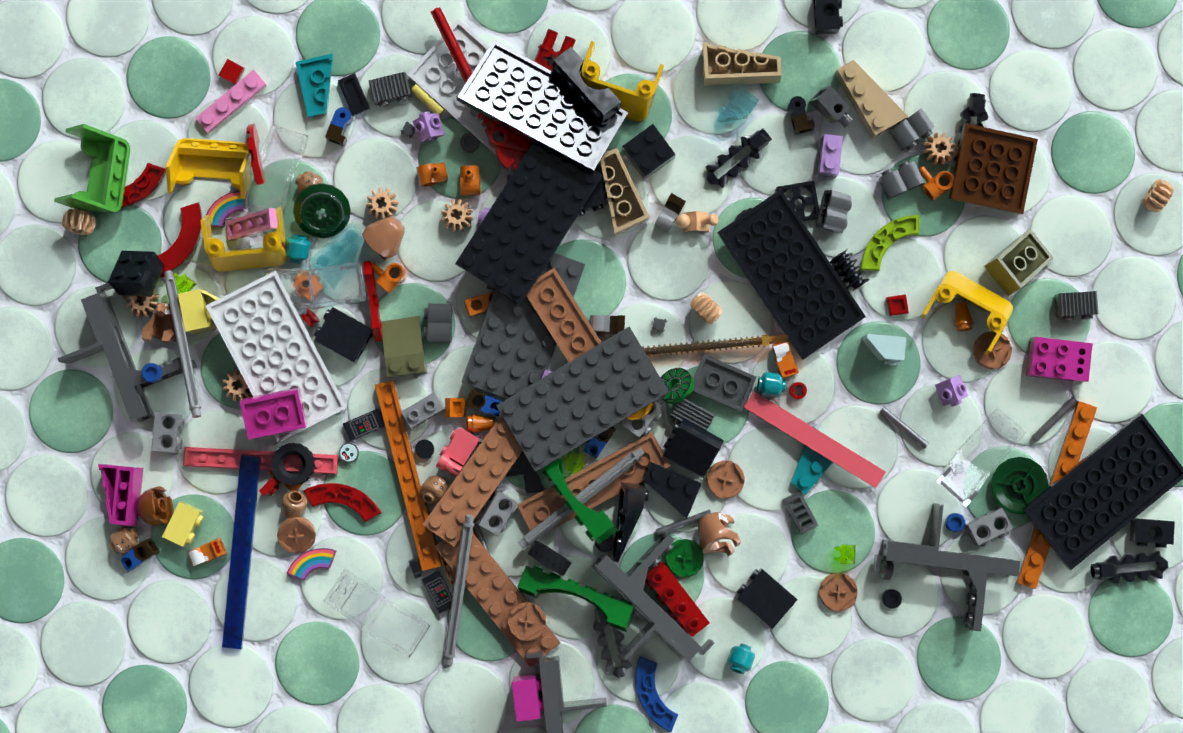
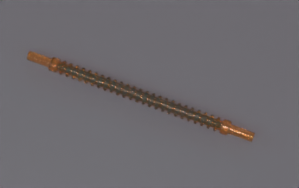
(765, 340)

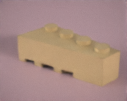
(738, 67)
(870, 102)
(622, 196)

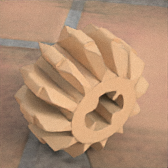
(933, 153)
(1158, 195)
(388, 199)
(461, 210)
(79, 222)
(706, 308)
(142, 309)
(231, 386)

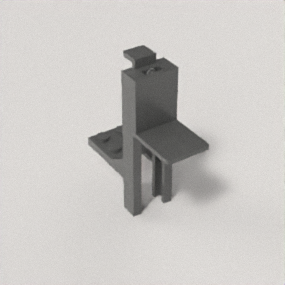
(112, 342)
(972, 566)
(631, 586)
(553, 693)

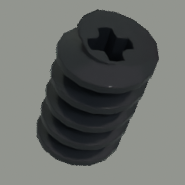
(849, 270)

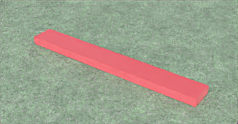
(814, 439)
(231, 459)

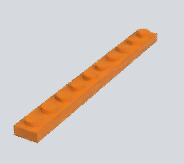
(1067, 459)
(407, 474)

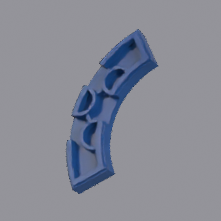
(649, 697)

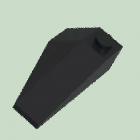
(629, 509)

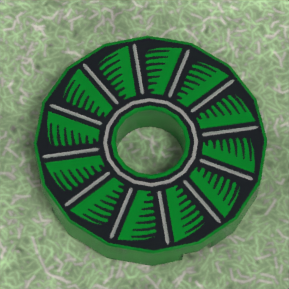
(685, 386)

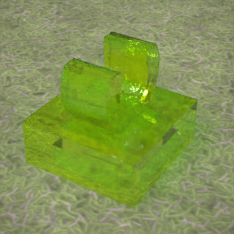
(183, 283)
(847, 553)

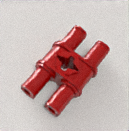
(545, 49)

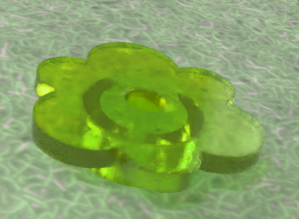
(568, 460)

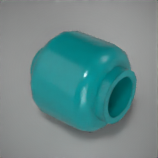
(297, 248)
(771, 385)
(741, 658)

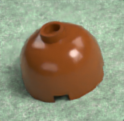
(155, 507)

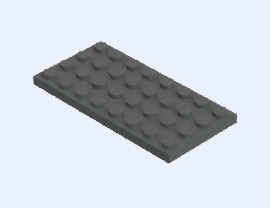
(514, 341)
(582, 399)

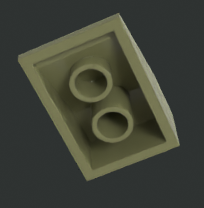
(1019, 262)
(403, 347)

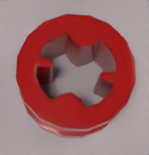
(310, 318)
(792, 390)

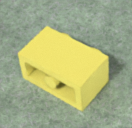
(183, 524)

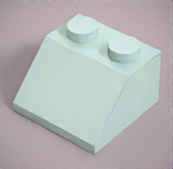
(886, 348)

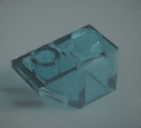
(739, 106)

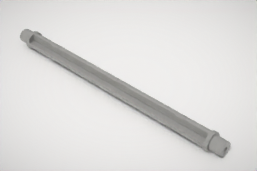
(182, 344)
(583, 497)
(458, 591)

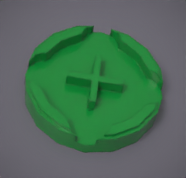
(685, 558)

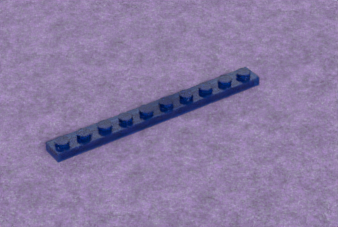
(241, 552)

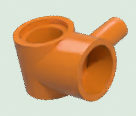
(432, 174)
(470, 180)
(932, 186)
(385, 279)

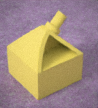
(194, 311)

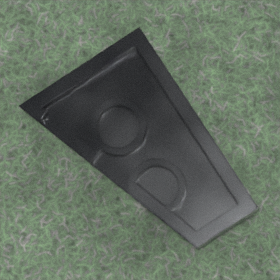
(673, 487)

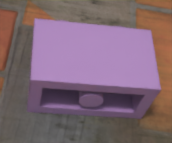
(830, 155)

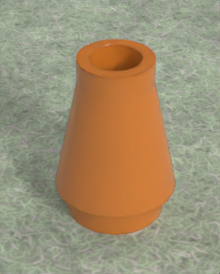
(962, 317)
(479, 423)

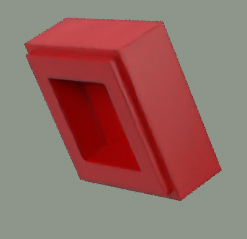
(231, 71)
(897, 305)

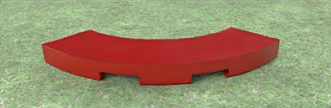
(253, 148)
(143, 185)
(186, 240)
(373, 301)
(344, 495)

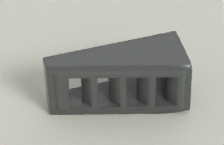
(807, 527)

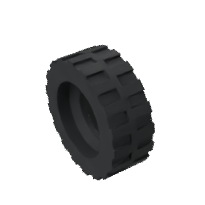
(293, 449)
(549, 558)

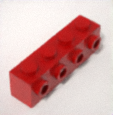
(676, 598)

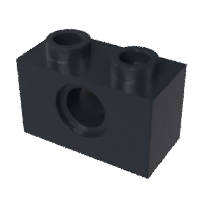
(827, 24)
(1164, 532)

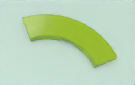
(885, 237)

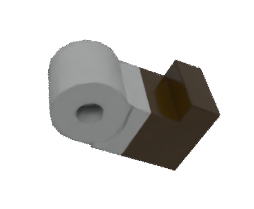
(670, 212)
(607, 323)

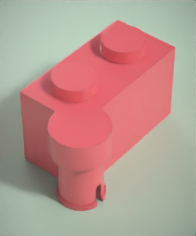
(458, 452)

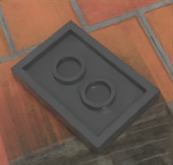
(723, 382)

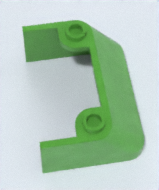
(107, 171)

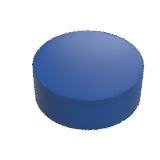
(152, 372)
(955, 522)

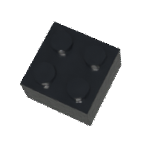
(648, 151)
(136, 273)

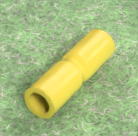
(425, 98)

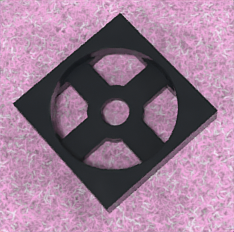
(810, 186)

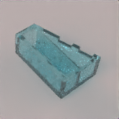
(339, 249)

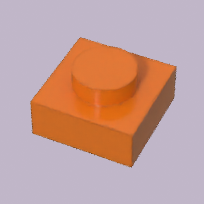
(454, 407)

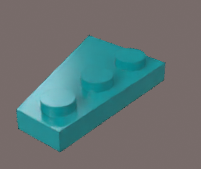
(315, 83)
(809, 469)

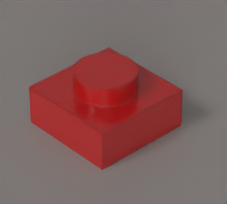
(270, 487)

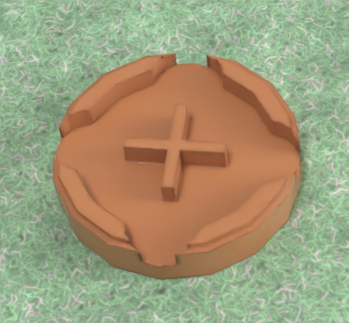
(998, 356)
(725, 479)
(296, 534)
(838, 592)
(526, 621)

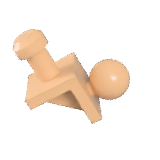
(696, 221)

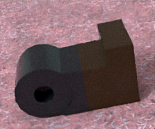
(798, 116)

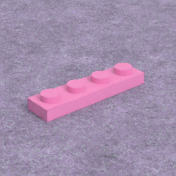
(230, 101)
(251, 224)

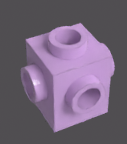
(428, 127)
(951, 391)

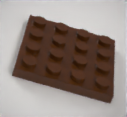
(993, 168)

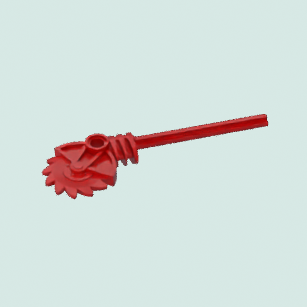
(513, 146)

